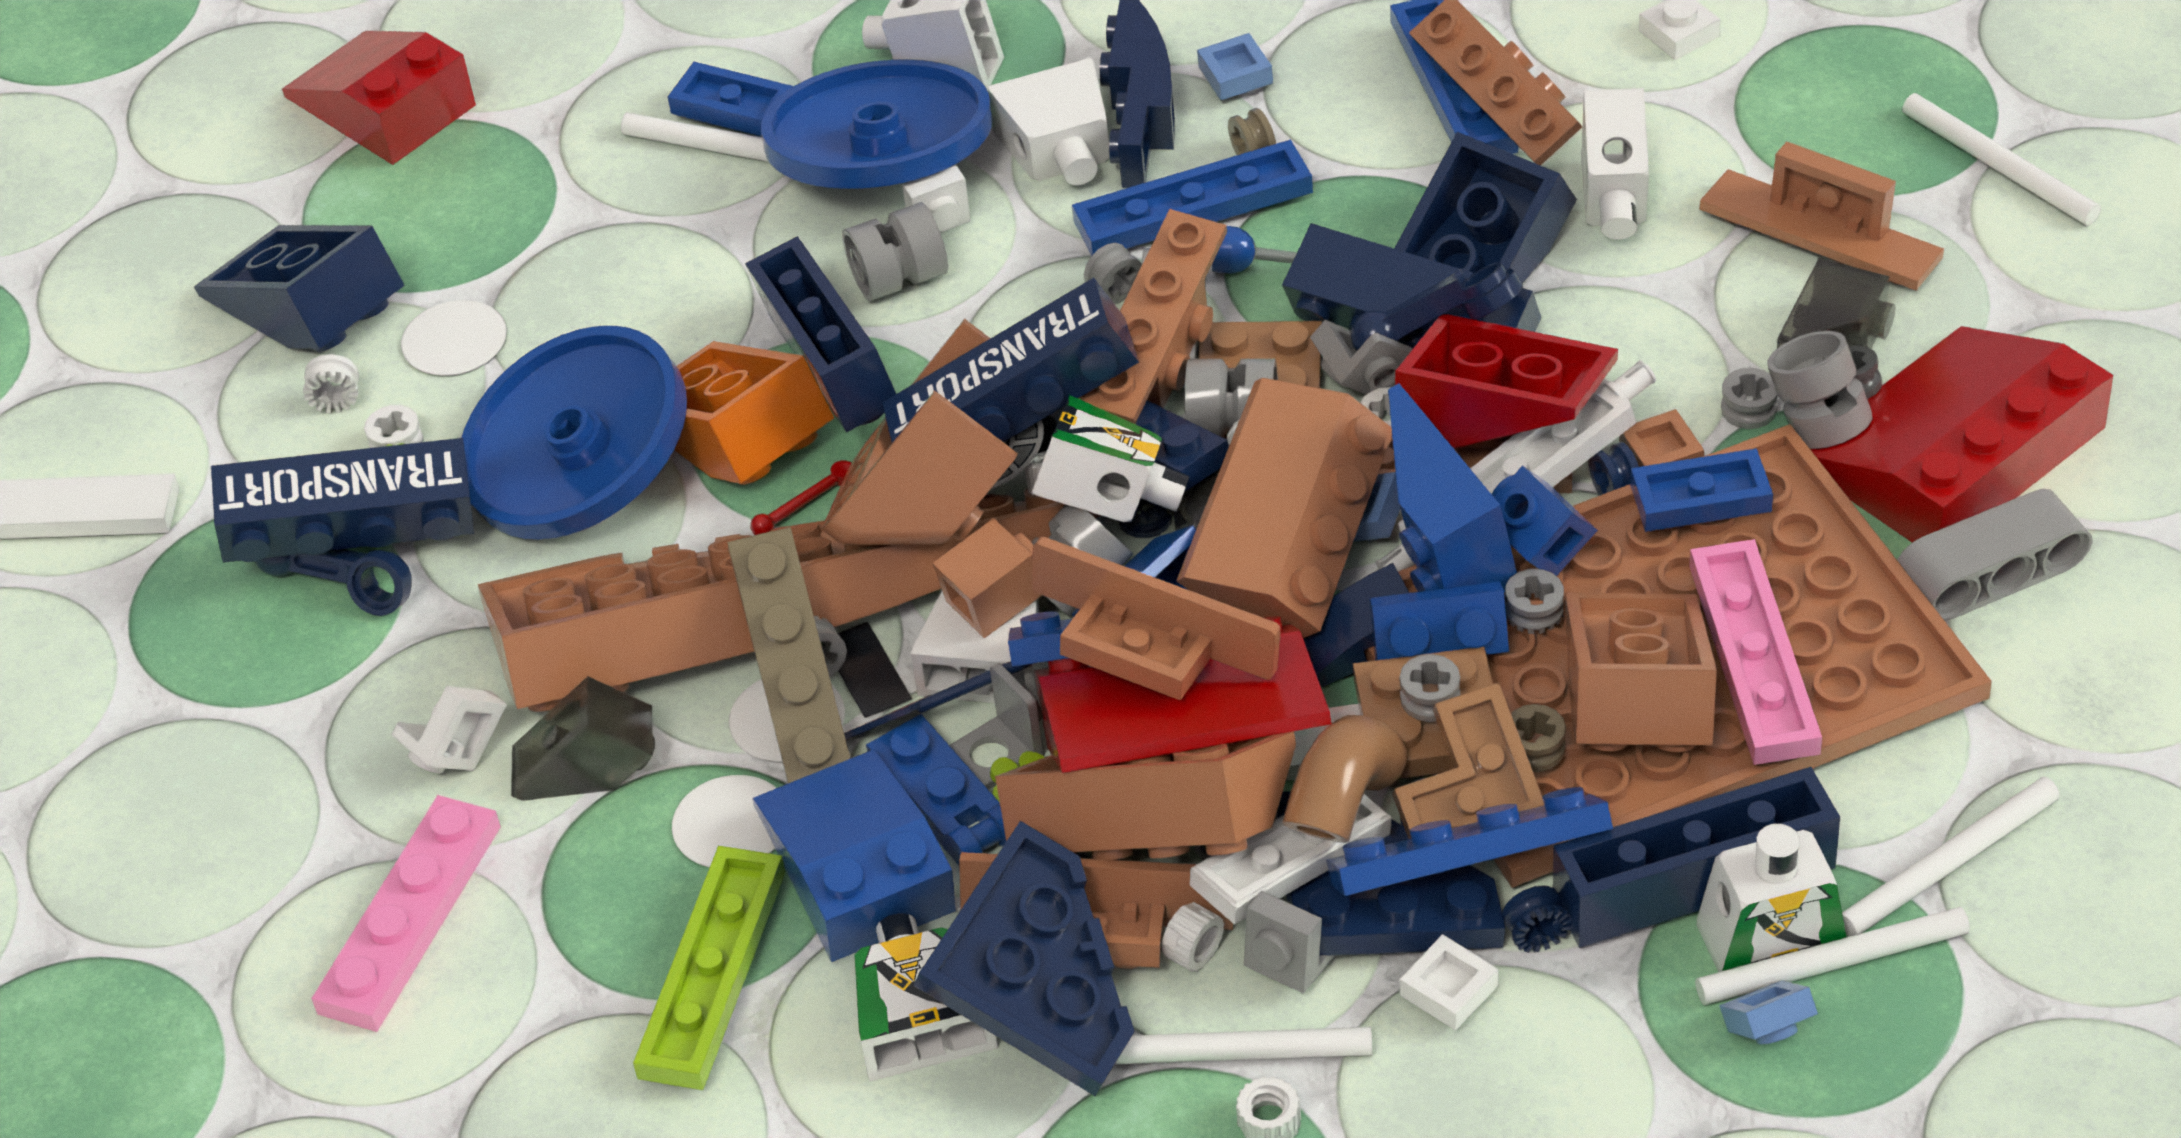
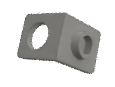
(1013, 727)

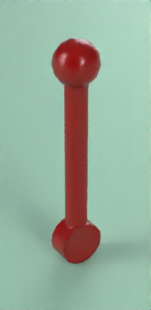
(765, 523)

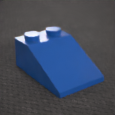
(1449, 516)
(857, 851)

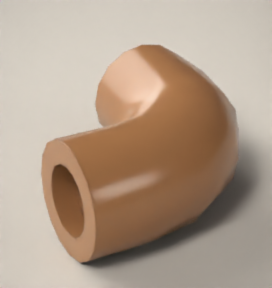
(1337, 769)

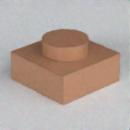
(1662, 440)

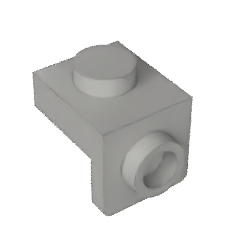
(1363, 369)
(1283, 942)

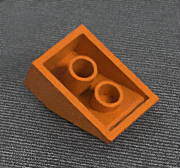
(747, 410)

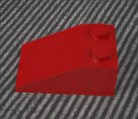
(387, 90)
(1499, 379)

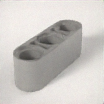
(1996, 553)

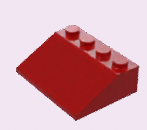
(1969, 429)
(1109, 720)

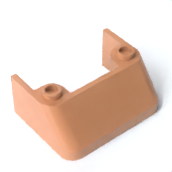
(925, 479)

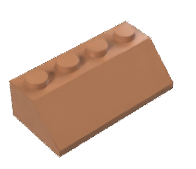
(1287, 503)
(1156, 802)

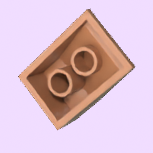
(1639, 671)

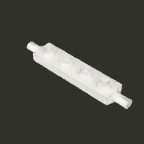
(1558, 448)

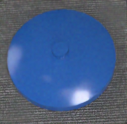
(876, 124)
(573, 432)

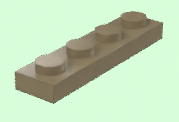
(788, 653)

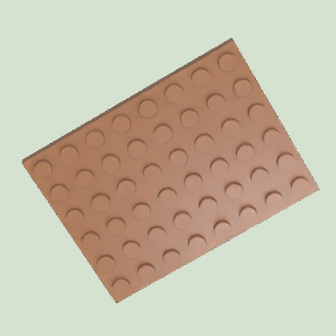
(1855, 619)

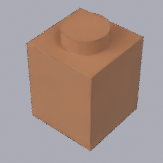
(988, 577)

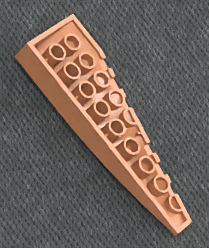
(687, 607)

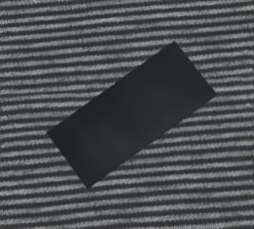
(870, 672)

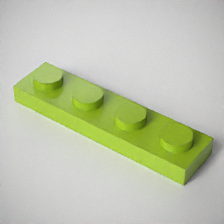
(709, 968)

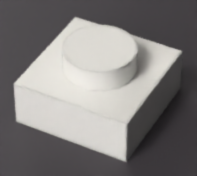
(1679, 26)
(943, 195)
(1449, 982)

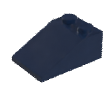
(1488, 210)
(306, 283)

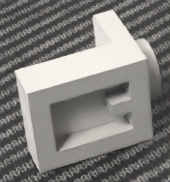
(456, 731)

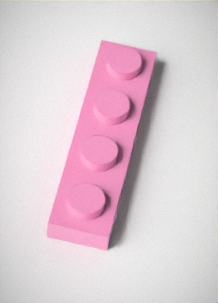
(1755, 652)
(406, 913)

